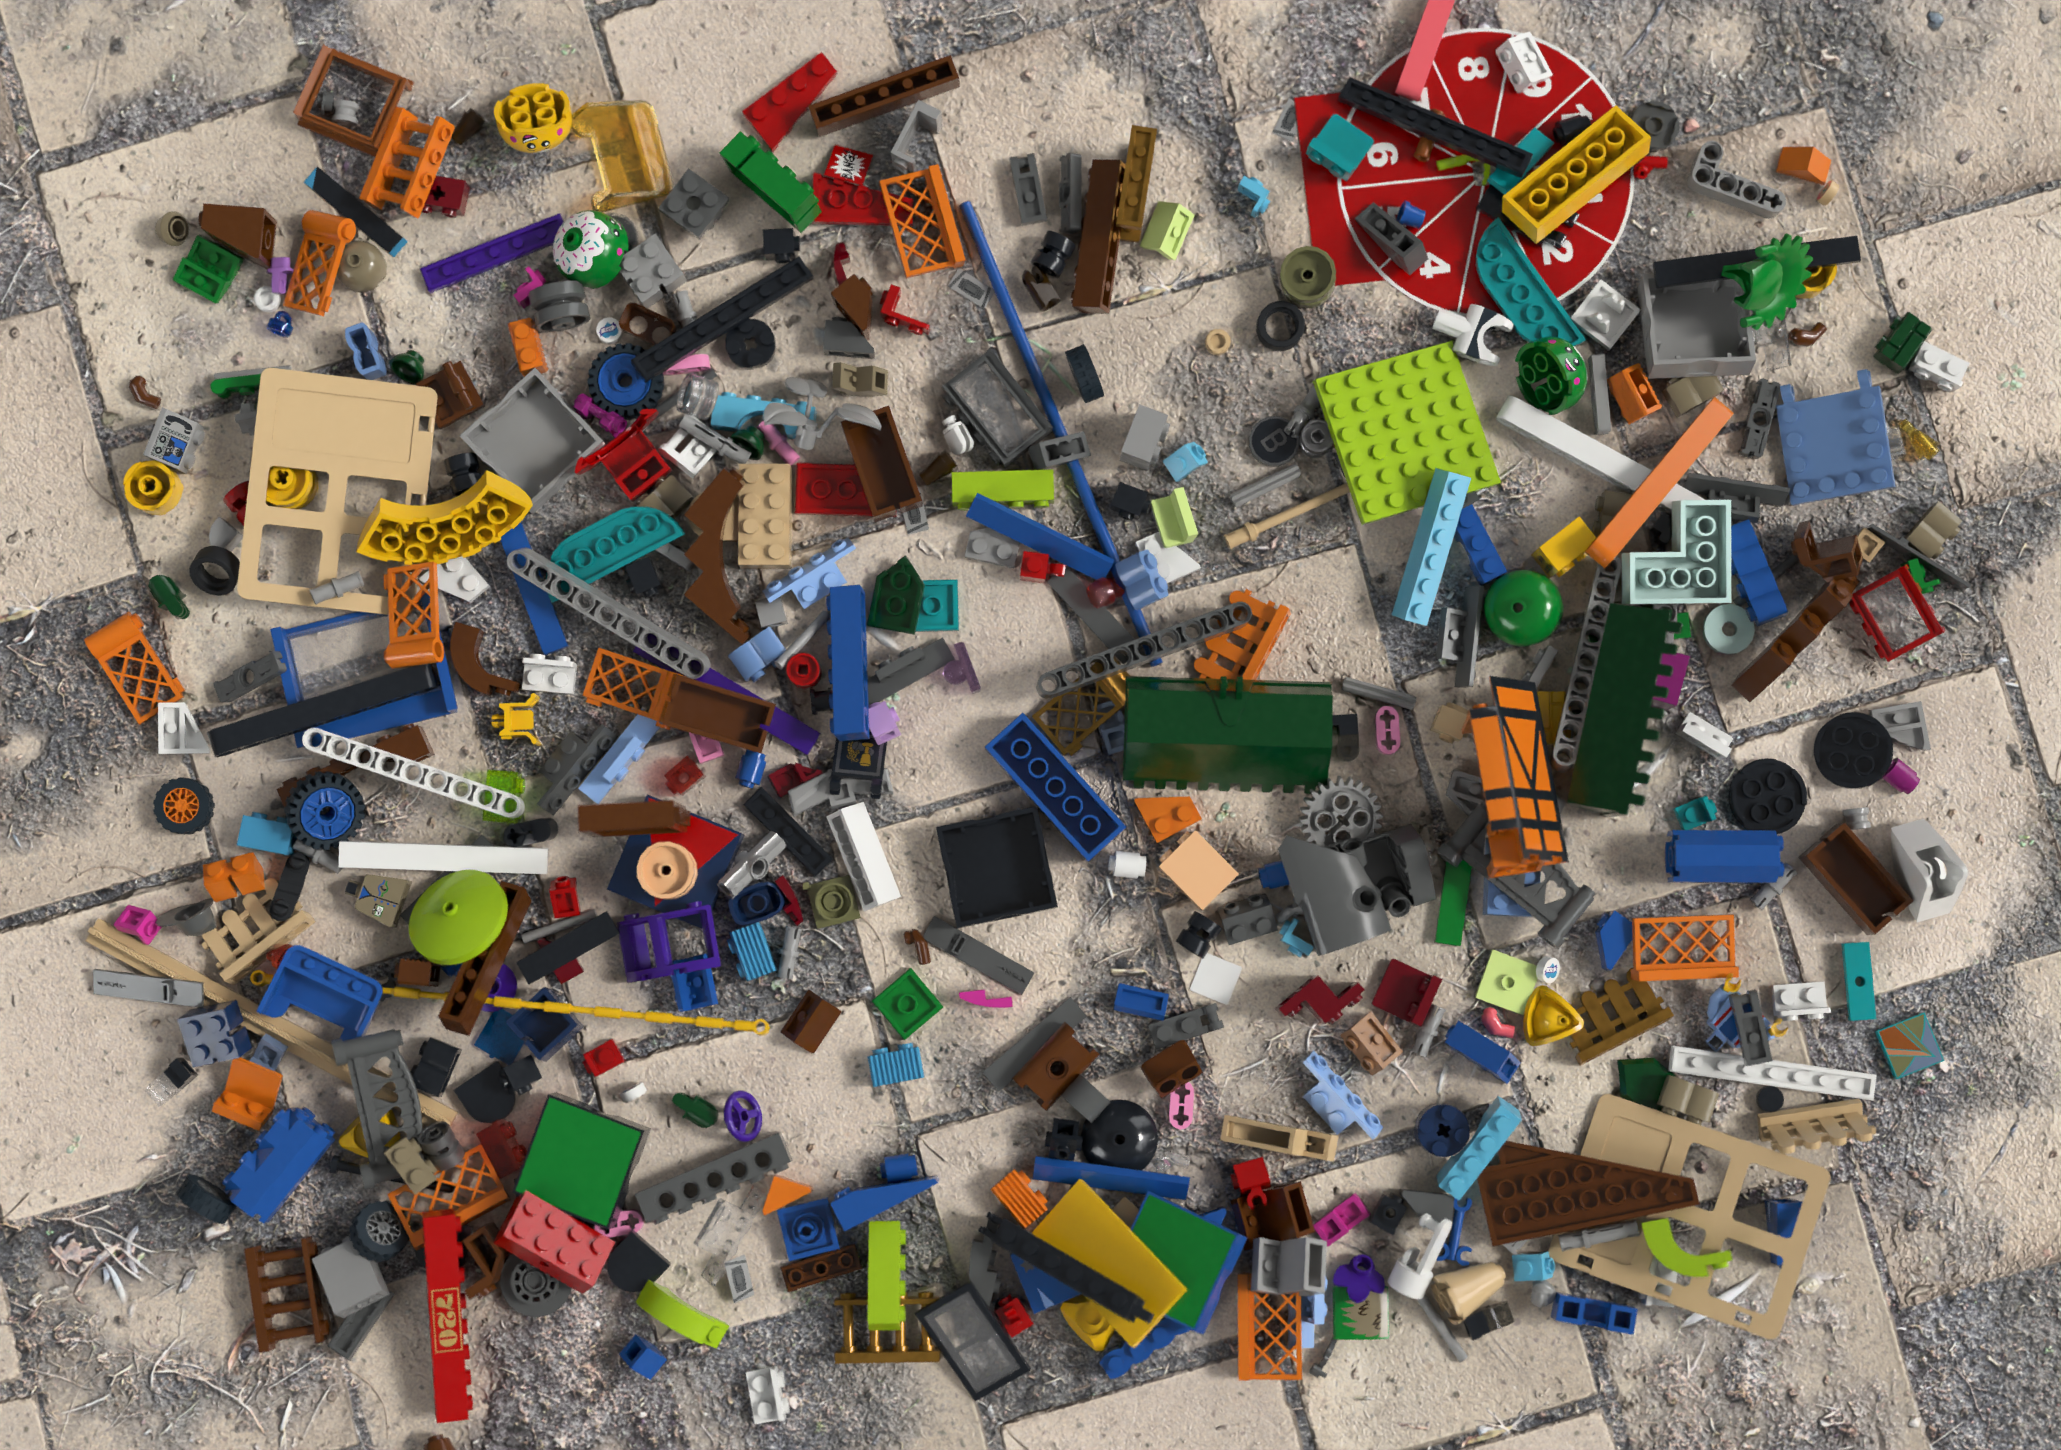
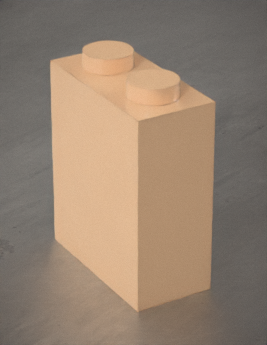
(1197, 869)

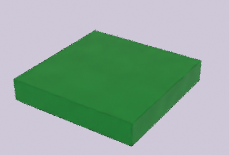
(907, 1004)

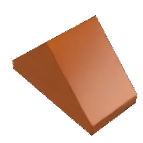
(1804, 163)
(784, 1192)

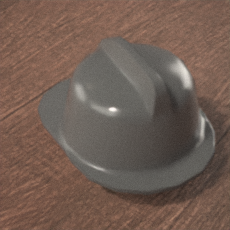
(190, 919)

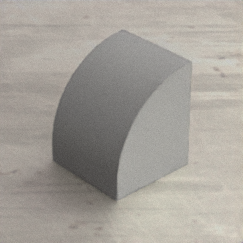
(224, 535)
(771, 613)

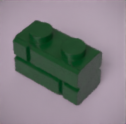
(1902, 342)

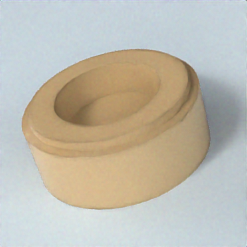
(1828, 193)
(1217, 342)

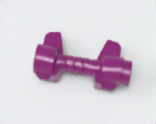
(610, 421)

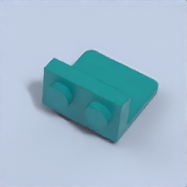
(1339, 147)

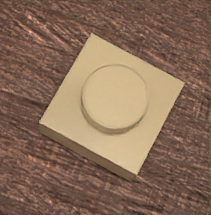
(1869, 544)

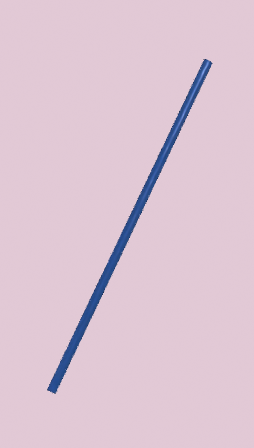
(1050, 409)

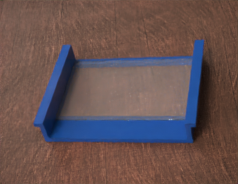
(351, 651)

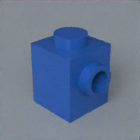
(643, 1356)

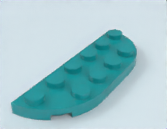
(1520, 288)
(614, 543)

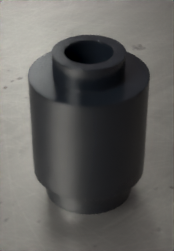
(1570, 128)

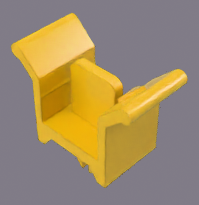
(517, 720)

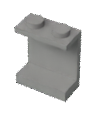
(924, 116)

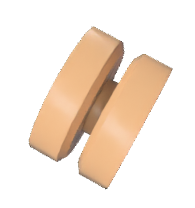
(651, 870)

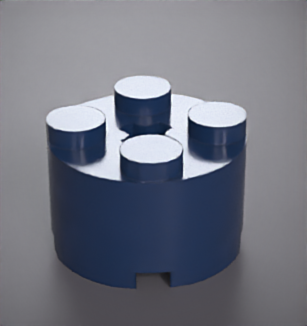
(1455, 1135)

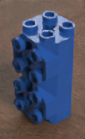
(1724, 856)
(279, 1163)

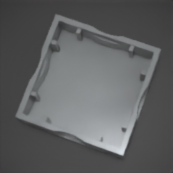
(1694, 329)
(533, 439)

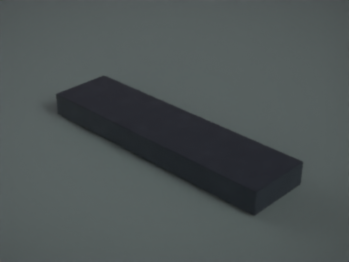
(794, 836)
(568, 947)

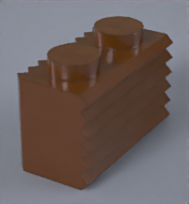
(417, 972)

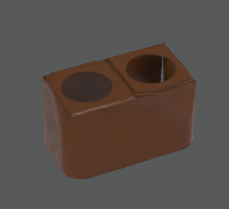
(633, 310)
(1171, 1068)

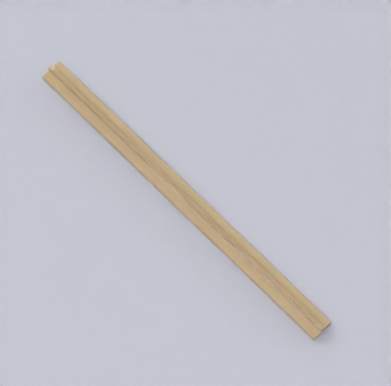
(299, 1040)

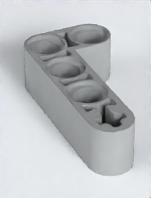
(1736, 184)

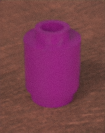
(1901, 776)

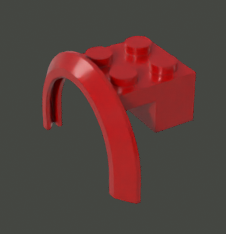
(630, 458)

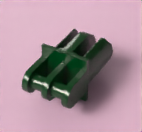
(168, 596)
(697, 1109)

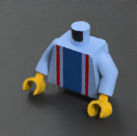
(1722, 1018)

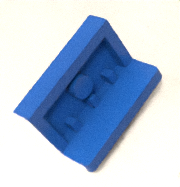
(694, 988)

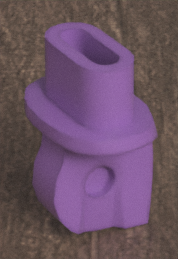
(279, 270)

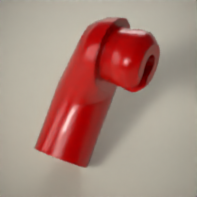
(1647, 164)

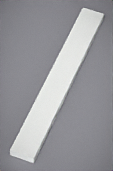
(443, 857)
(1772, 1073)

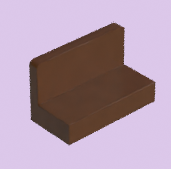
(810, 1021)

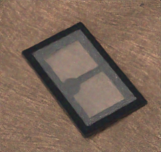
(972, 1341)

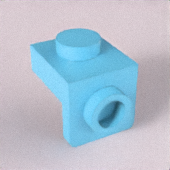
(1253, 189)
(1185, 460)
(1296, 945)
(1533, 1266)

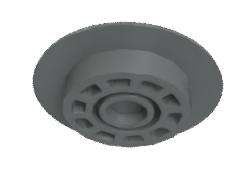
(534, 1284)

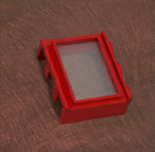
(1895, 614)

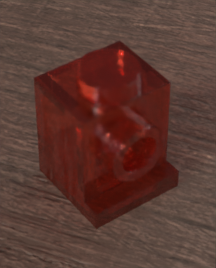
(688, 767)

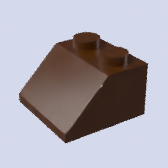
(855, 303)

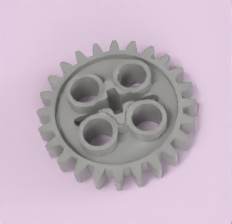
(1324, 803)

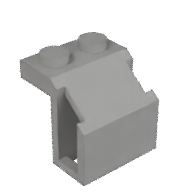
(1289, 1266)

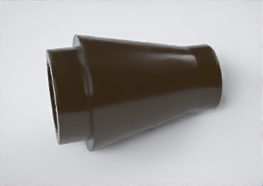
(467, 126)
(938, 467)

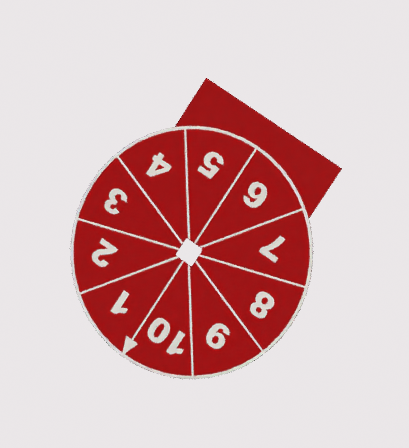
(1474, 91)

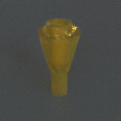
(1923, 444)

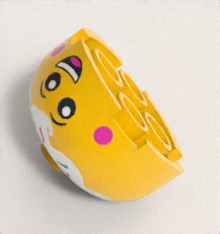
(533, 118)

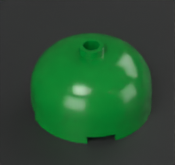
(1540, 611)

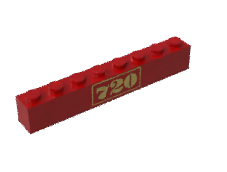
(445, 1315)

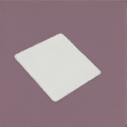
(1216, 978)

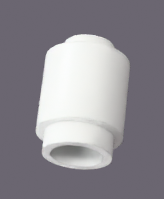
(1127, 864)

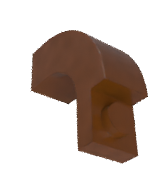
(465, 657)

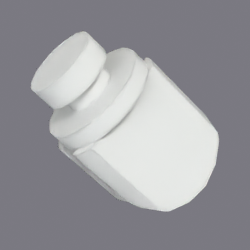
(957, 435)

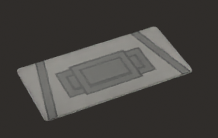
(1287, 122)
(971, 288)
(916, 519)
(739, 1278)

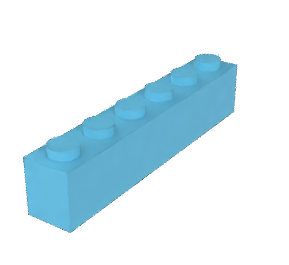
(1431, 546)

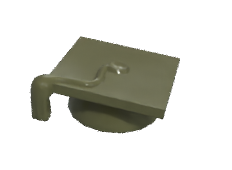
(832, 901)

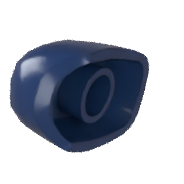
(757, 903)

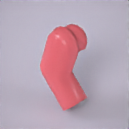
(1494, 1025)

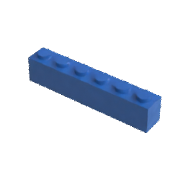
(849, 663)

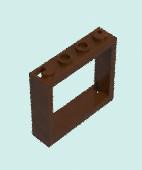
(633, 818)

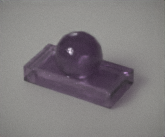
(959, 670)

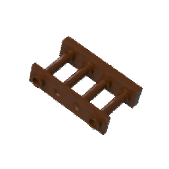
(260, 1286)

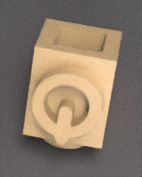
(1449, 722)

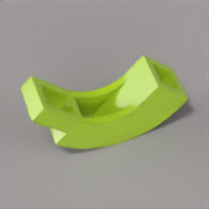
(1663, 1246)
(681, 1316)

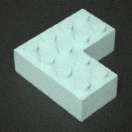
(1697, 566)

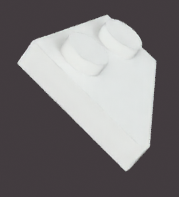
(1171, 562)
(459, 579)

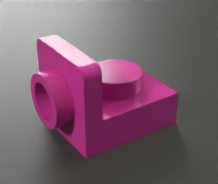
(524, 289)
(139, 923)

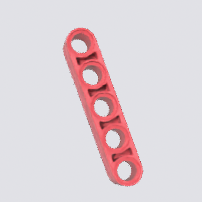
(1424, 49)

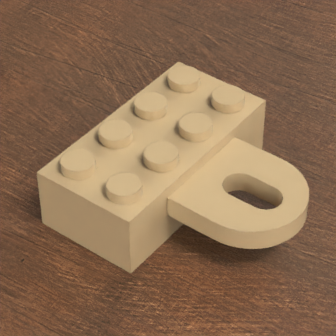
(761, 517)

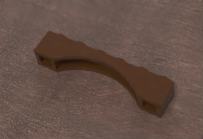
(409, 743)

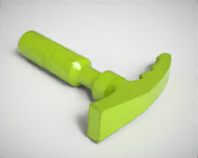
(1462, 160)

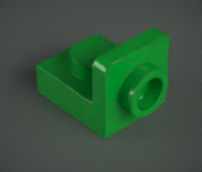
(1918, 573)

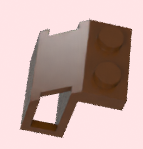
(1830, 558)
(1280, 1220)
(491, 1268)

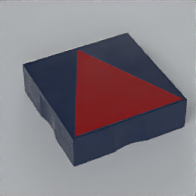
(712, 848)

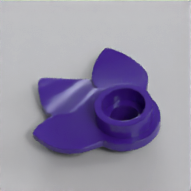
(1359, 1282)

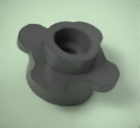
(325, 101)

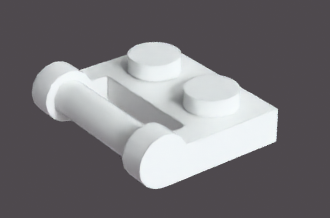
(694, 455)

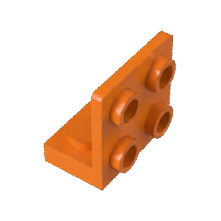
(249, 1094)

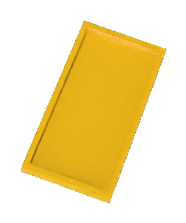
(1098, 1238)

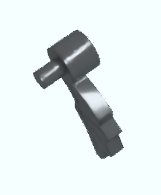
(1316, 1370)

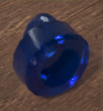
(280, 327)

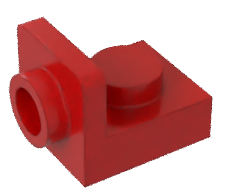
(564, 897)
(603, 1058)

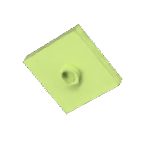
(1507, 982)

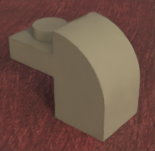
(859, 381)

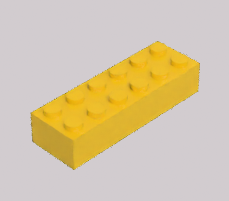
(1576, 174)

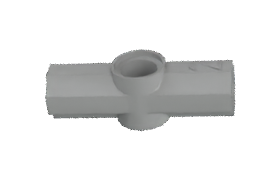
(751, 865)

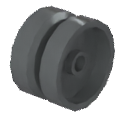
(559, 306)

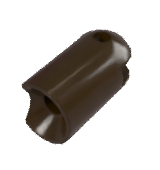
(1042, 292)

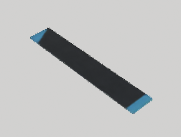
(355, 210)

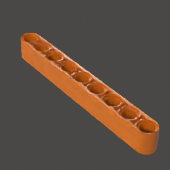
(1659, 482)

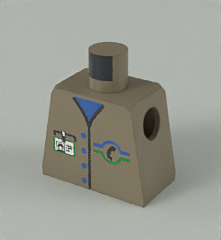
(380, 897)

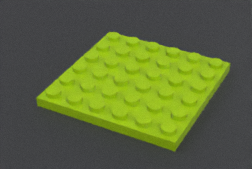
(1400, 424)

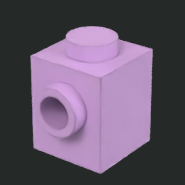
(883, 722)

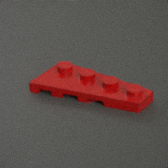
(783, 105)
(854, 204)

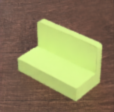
(1167, 229)
(1174, 519)

